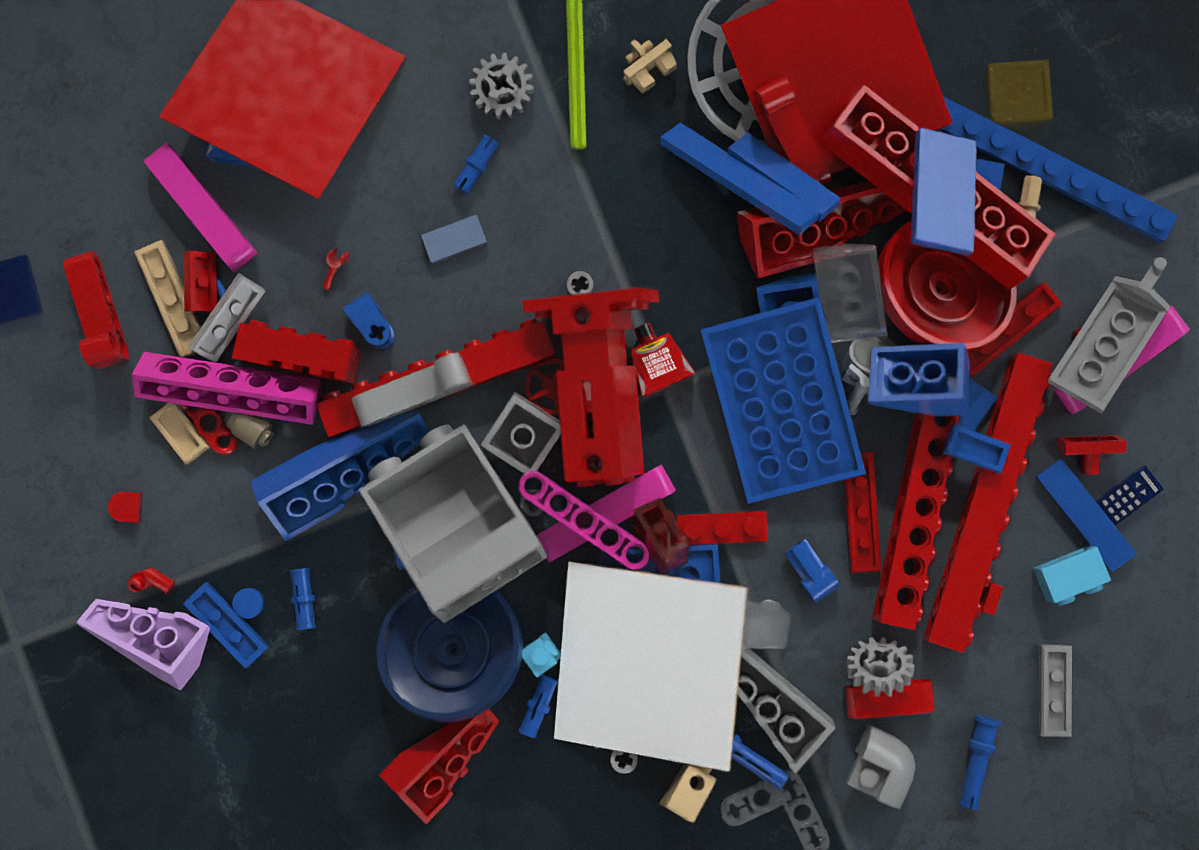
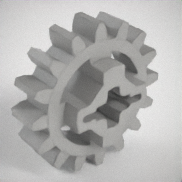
(507, 75)
(880, 666)

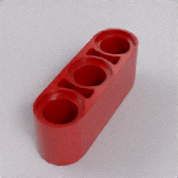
(914, 699)

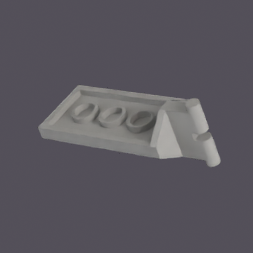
(1111, 339)

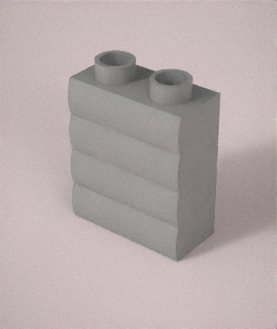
(451, 521)

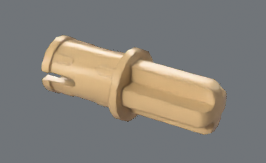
(1030, 194)

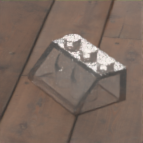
(850, 291)

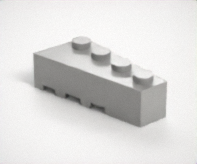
(782, 710)

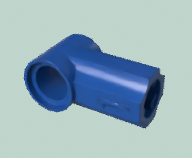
(815, 577)

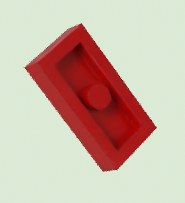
(199, 281)

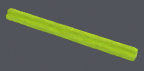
(576, 74)

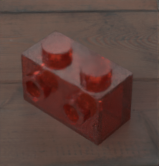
(661, 535)

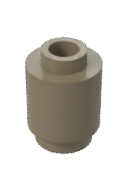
(251, 429)

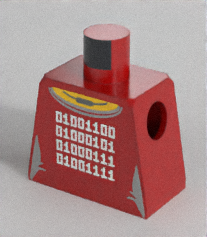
(658, 361)

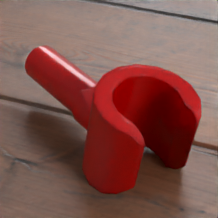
(334, 263)

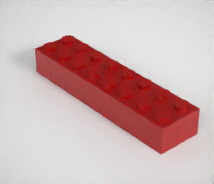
(882, 149)

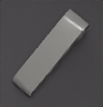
(412, 391)

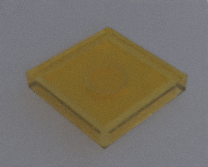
(1020, 91)

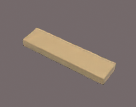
(169, 295)

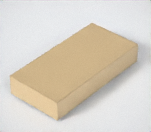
(179, 432)

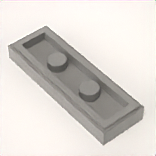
(225, 318)
(1055, 691)

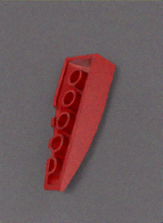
(776, 248)

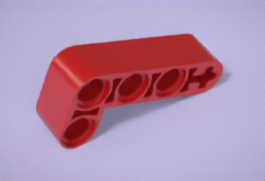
(789, 129)
(96, 311)

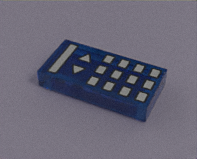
(1129, 495)

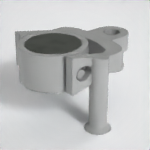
(857, 367)

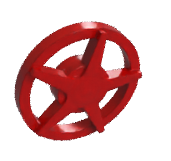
(548, 385)

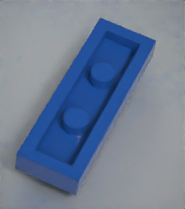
(226, 625)

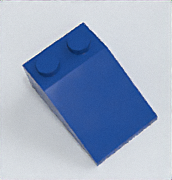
(921, 378)

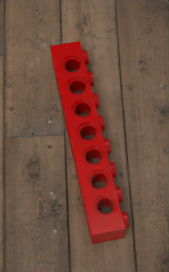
(905, 519)

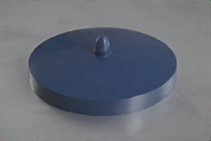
(451, 666)

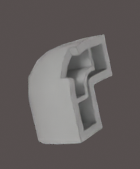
(882, 767)

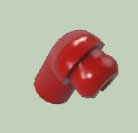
(148, 578)

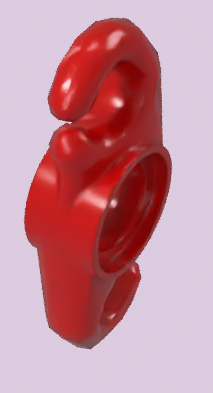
(212, 436)

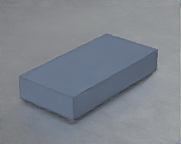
(454, 239)

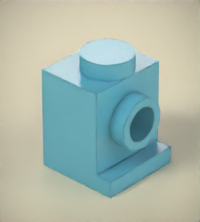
(541, 654)

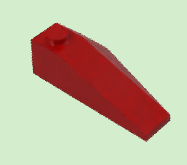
(432, 766)

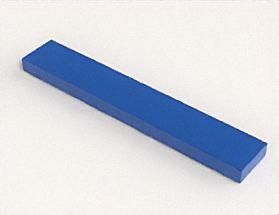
(740, 178)

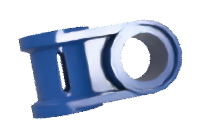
(368, 318)

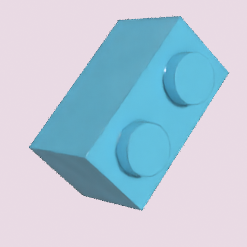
(1072, 575)

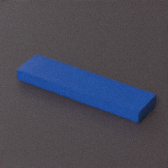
(783, 173)
(1086, 514)

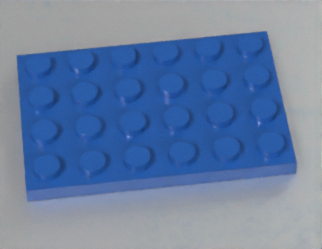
(783, 400)

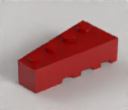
(297, 353)

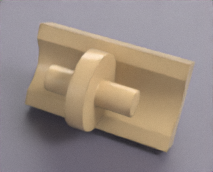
(638, 72)

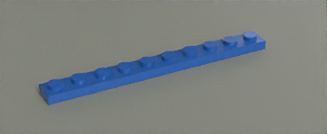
(1060, 173)

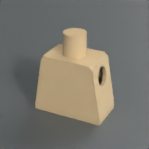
(682, 798)

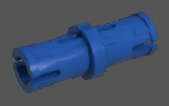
(475, 164)
(302, 599)
(538, 706)

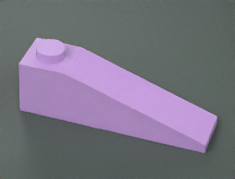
(155, 640)

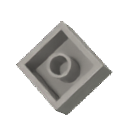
(522, 434)

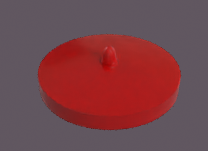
(941, 294)

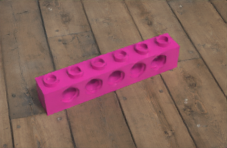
(227, 388)

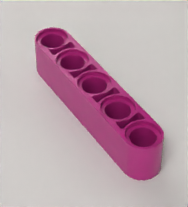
(200, 207)
(1167, 332)
(615, 506)
(594, 530)

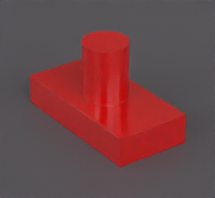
(1091, 448)

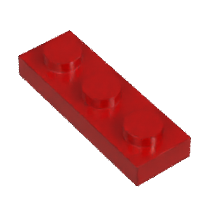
(724, 527)

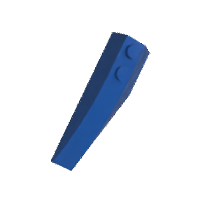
(327, 475)

